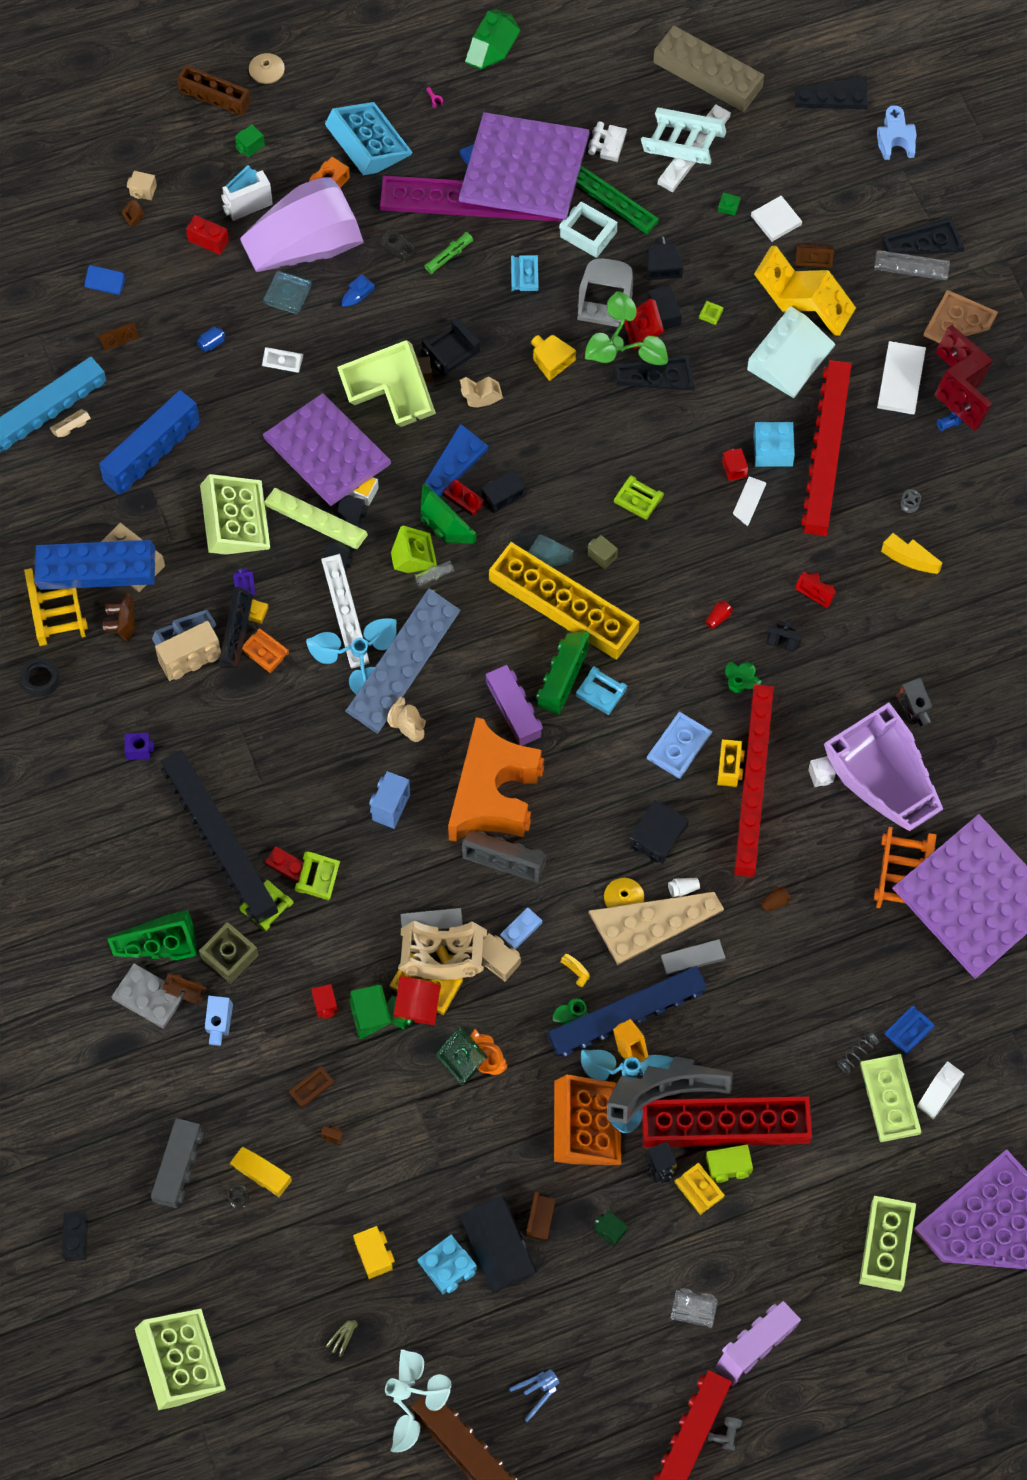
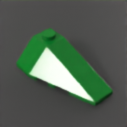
(163, 937)

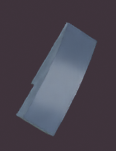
(182, 625)

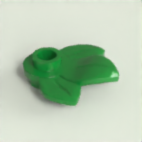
(741, 676)
(565, 1013)

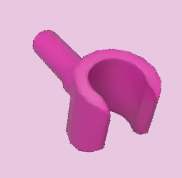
(434, 97)

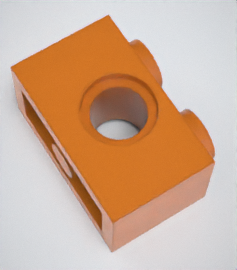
(333, 169)

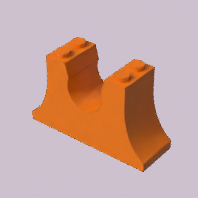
(486, 767)

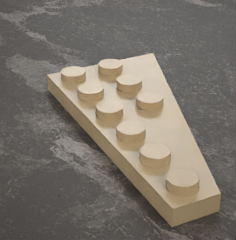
(640, 926)

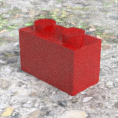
(207, 234)

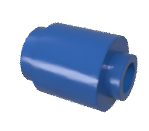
(211, 339)

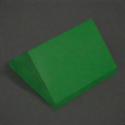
(369, 1010)

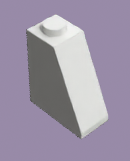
(940, 1090)

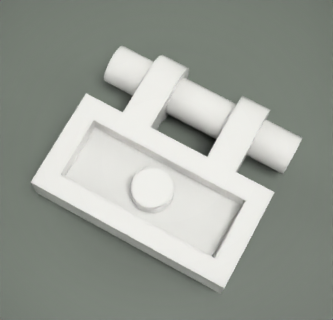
(612, 144)

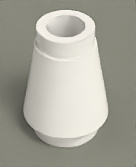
(683, 886)

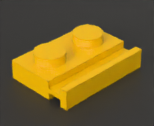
(699, 1188)

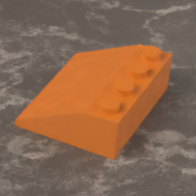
(581, 1122)

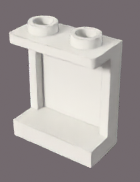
(248, 199)

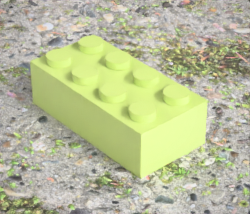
(887, 1243)

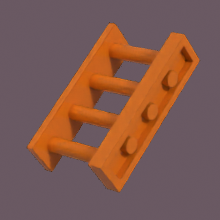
(926, 846)

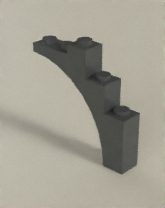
(656, 1083)

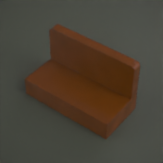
(814, 255)
(540, 1217)

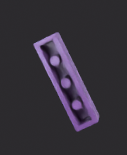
(513, 705)

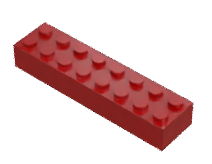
(727, 1122)

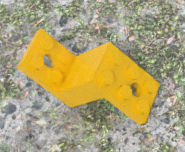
(805, 290)

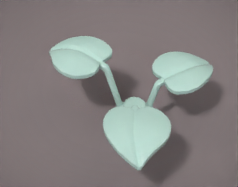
(438, 1387)

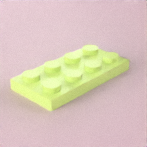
(890, 1098)

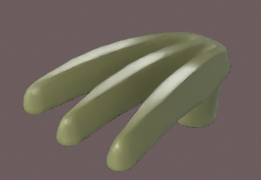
(345, 1331)

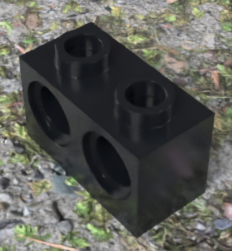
(661, 1162)

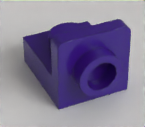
(244, 580)

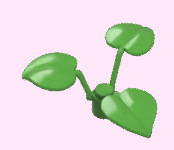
(604, 350)

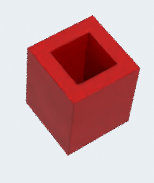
(735, 464)
(324, 1001)

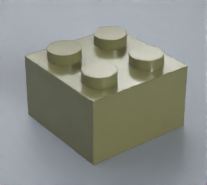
(228, 953)

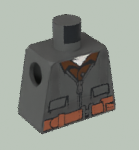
(915, 701)

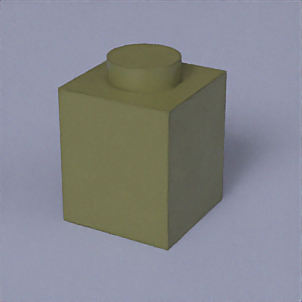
(602, 551)

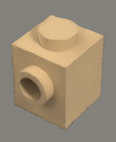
(142, 185)

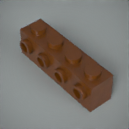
(214, 90)

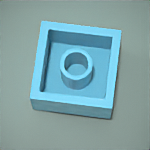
(773, 444)

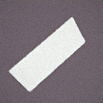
(749, 499)

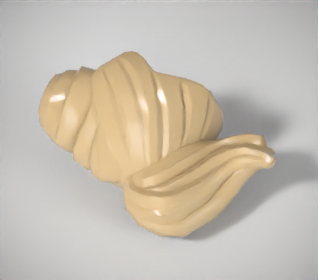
(407, 720)

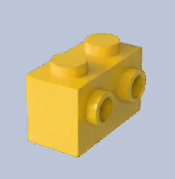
(729, 763)

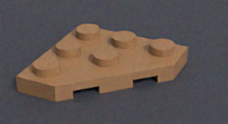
(962, 314)

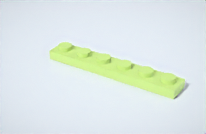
(316, 518)

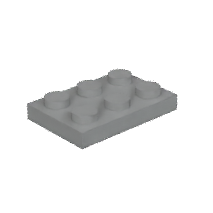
(144, 995)

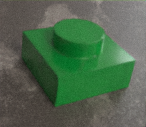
(729, 204)

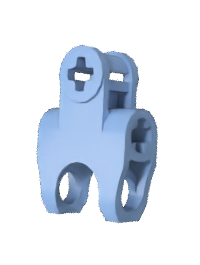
(896, 133)

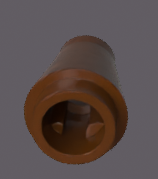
(776, 899)

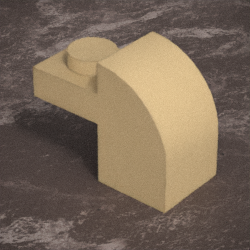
(481, 393)

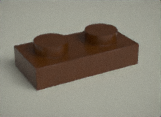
(311, 1087)

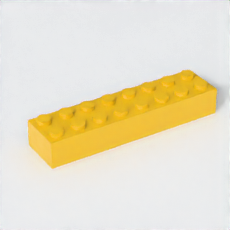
(563, 600)

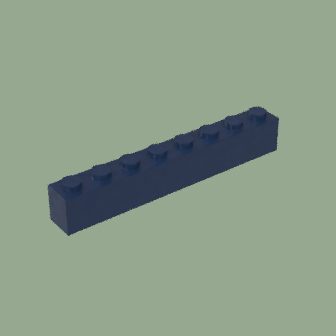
(633, 1007)

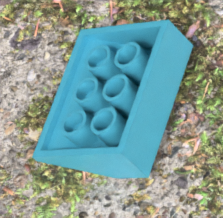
(367, 137)

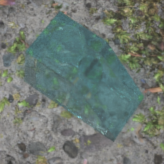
(551, 551)

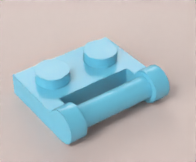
(599, 696)

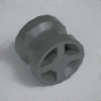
(911, 496)

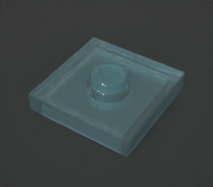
(287, 292)

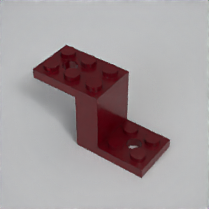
(965, 375)

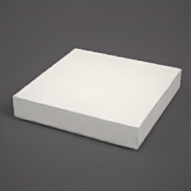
(776, 218)

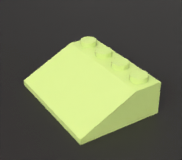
(234, 515)
(179, 1358)

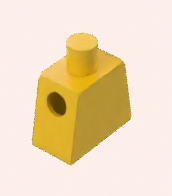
(552, 355)

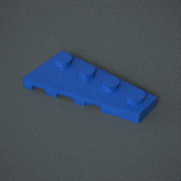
(456, 459)

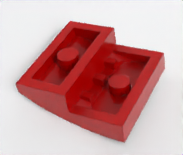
(417, 1000)

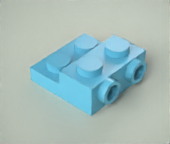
(447, 1265)

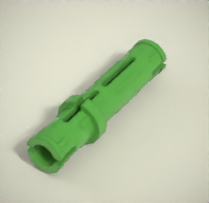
(449, 252)

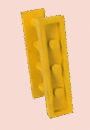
(41, 614)

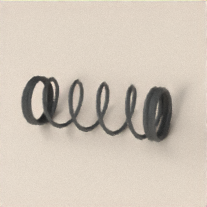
(843, 1066)

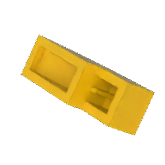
(911, 554)
(261, 1171)

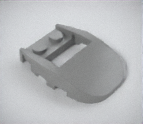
(607, 273)

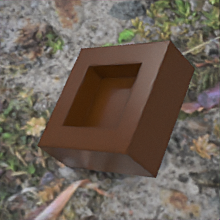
(133, 213)
(332, 1134)

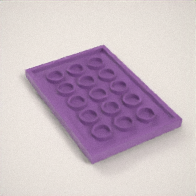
(326, 449)

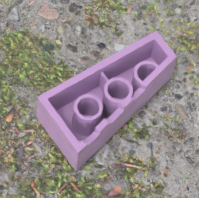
(756, 1342)

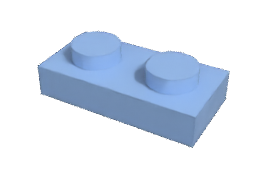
(521, 928)

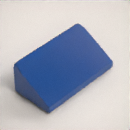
(104, 280)

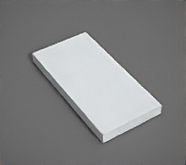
(901, 377)

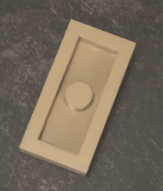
(77, 420)

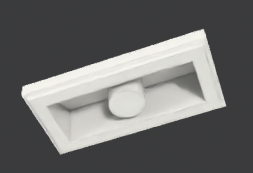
(282, 359)

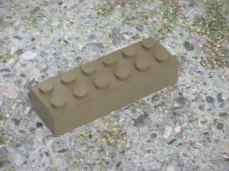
(708, 68)

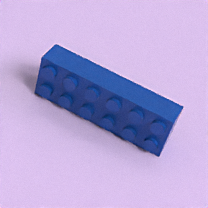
(149, 442)
(95, 564)

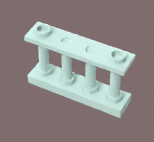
(688, 122)

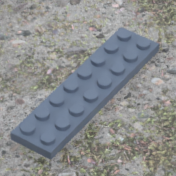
(403, 660)

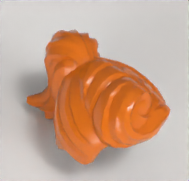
(495, 1063)

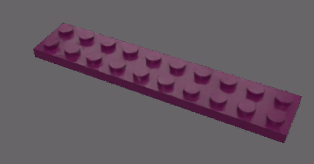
(439, 197)

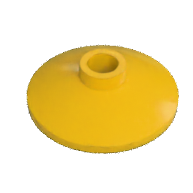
(613, 892)

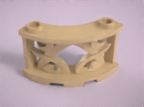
(458, 967)

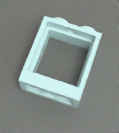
(592, 247)

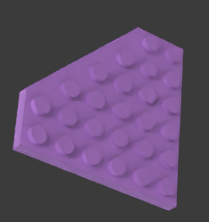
(983, 1219)

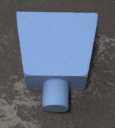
(218, 1010)

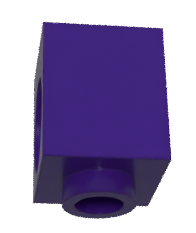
(133, 740)

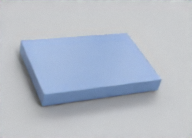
(679, 745)

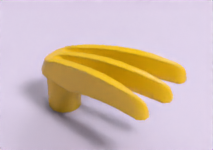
(576, 967)

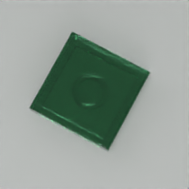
(461, 1056)

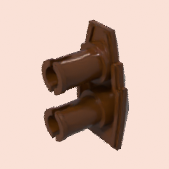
(125, 624)

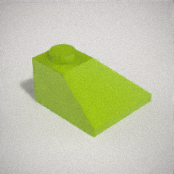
(413, 551)

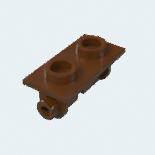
(118, 336)
(176, 983)

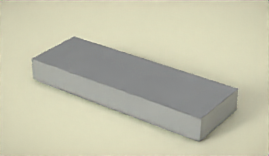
(440, 918)
(693, 956)

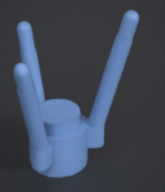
(545, 1381)

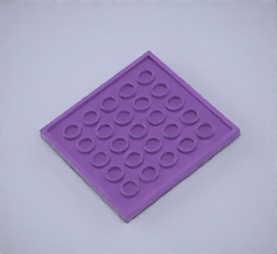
(524, 165)
(971, 895)

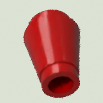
(720, 612)

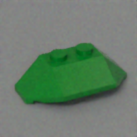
(492, 39)
(443, 519)

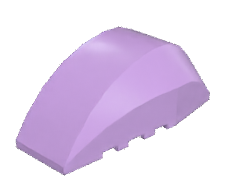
(303, 227)
(885, 768)

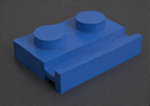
(909, 1030)

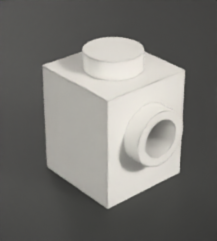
(821, 771)

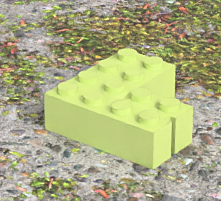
(390, 372)

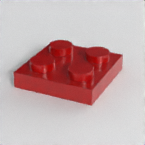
(646, 323)

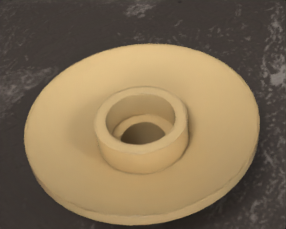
(269, 73)

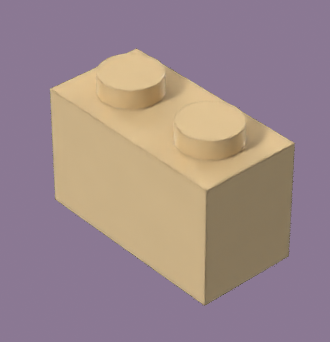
(499, 957)

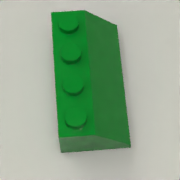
(563, 672)

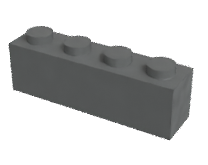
(176, 1163)

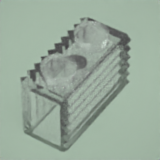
(694, 1308)

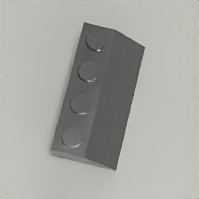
(503, 855)

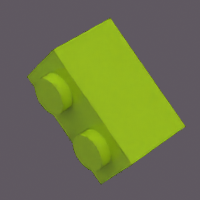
(729, 1163)

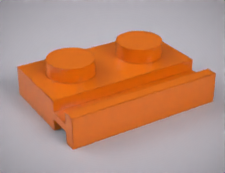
(264, 650)

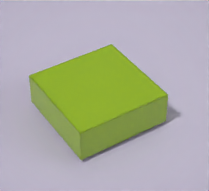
(711, 313)

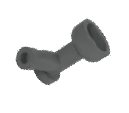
(727, 1440)

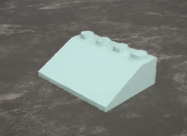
(790, 352)

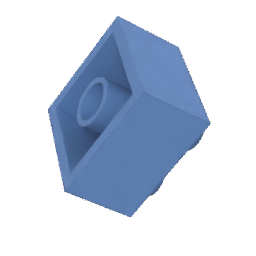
(389, 799)

